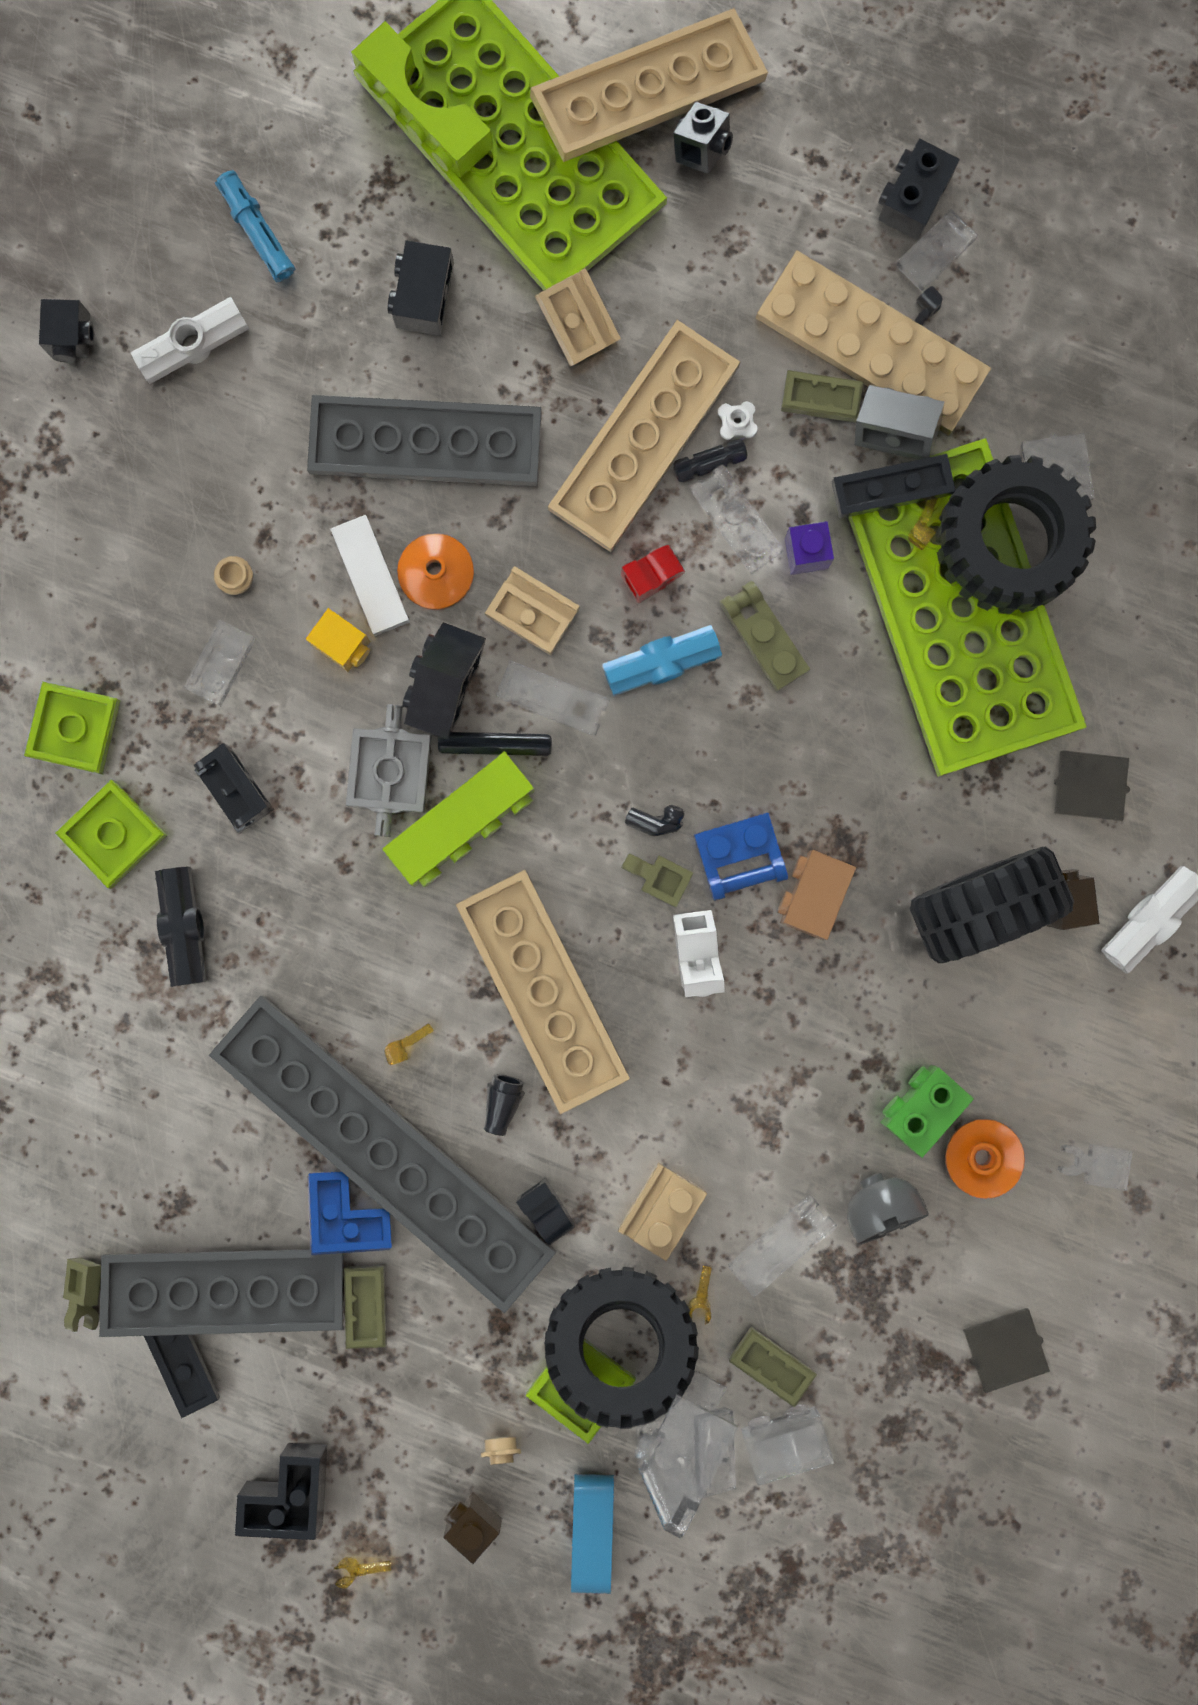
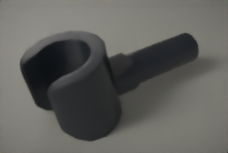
(931, 302)

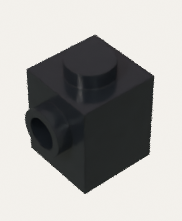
(65, 329)

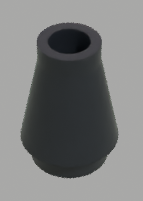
(502, 1102)

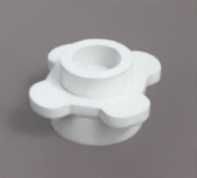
(742, 430)

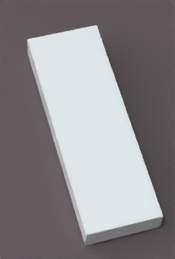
(370, 575)

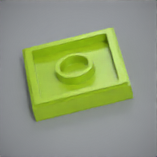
(72, 727)
(111, 834)
(546, 1396)

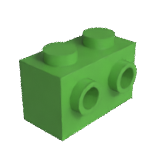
(925, 1109)

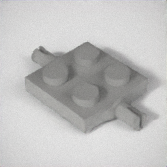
(388, 770)

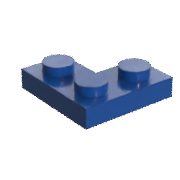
(335, 1227)

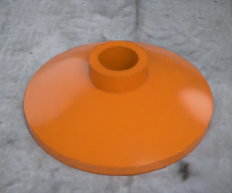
(441, 589)
(1003, 1164)

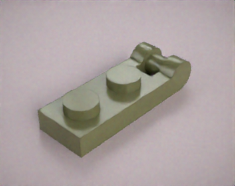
(765, 637)

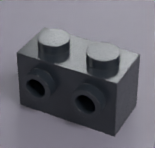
(918, 188)
(421, 287)

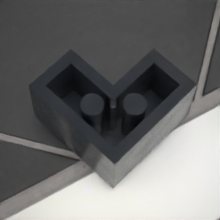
(442, 679)
(293, 1504)

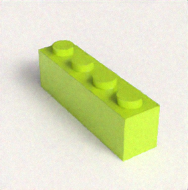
(460, 819)

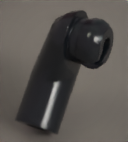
(656, 825)

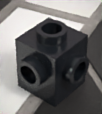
(702, 137)

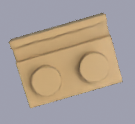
(577, 317)
(532, 610)
(662, 1211)

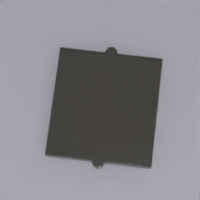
(1091, 785)
(1006, 1350)

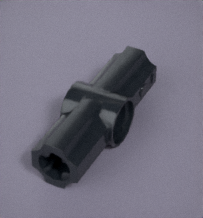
(180, 926)

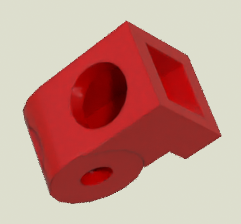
(652, 573)

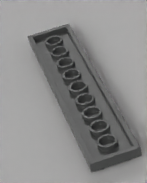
(383, 1153)

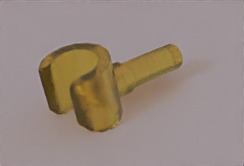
(921, 533)
(396, 1052)
(700, 1300)
(356, 1570)

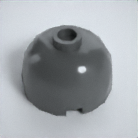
(883, 1207)

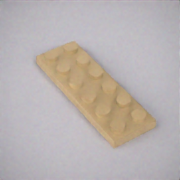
(648, 84)
(869, 338)
(643, 436)
(542, 991)

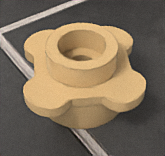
(501, 1450)

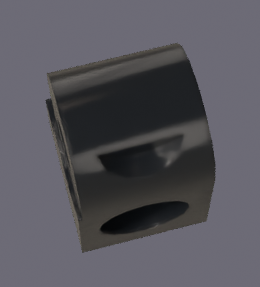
(545, 1211)

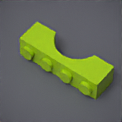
(452, 133)

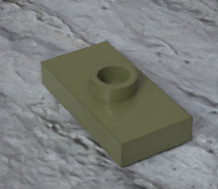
(822, 396)
(365, 1306)
(772, 1367)

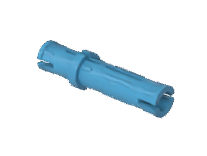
(246, 212)

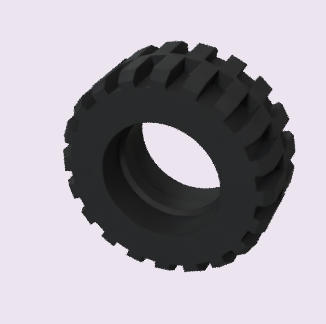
(1044, 494)
(992, 905)
(675, 1333)

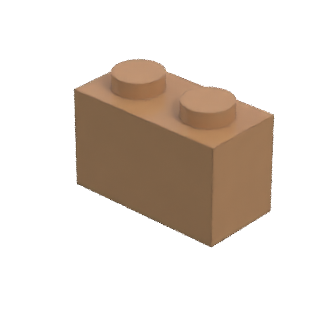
(816, 894)

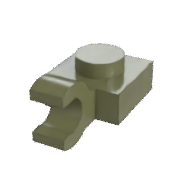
(662, 879)
(82, 1291)

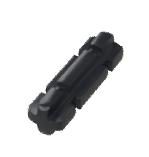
(709, 459)

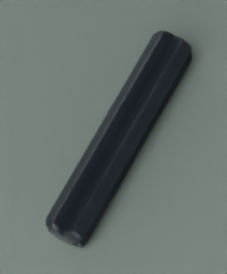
(496, 743)

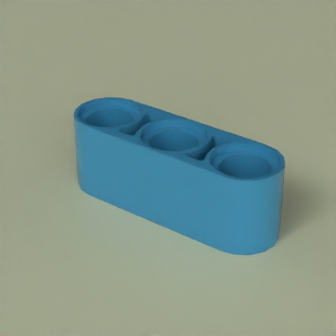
(592, 1533)

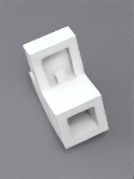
(698, 954)

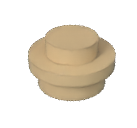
(233, 575)

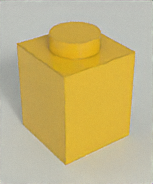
(339, 640)

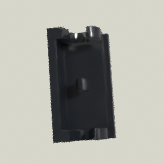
(233, 787)

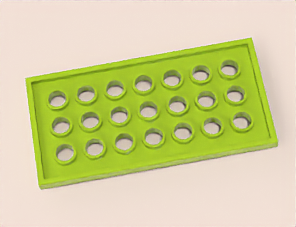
(478, 186)
(912, 642)

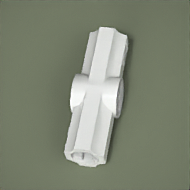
(166, 351)
(1153, 920)

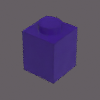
(809, 548)

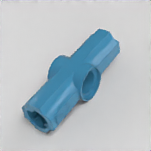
(662, 660)

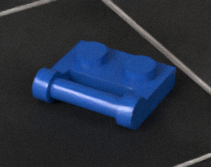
(735, 844)

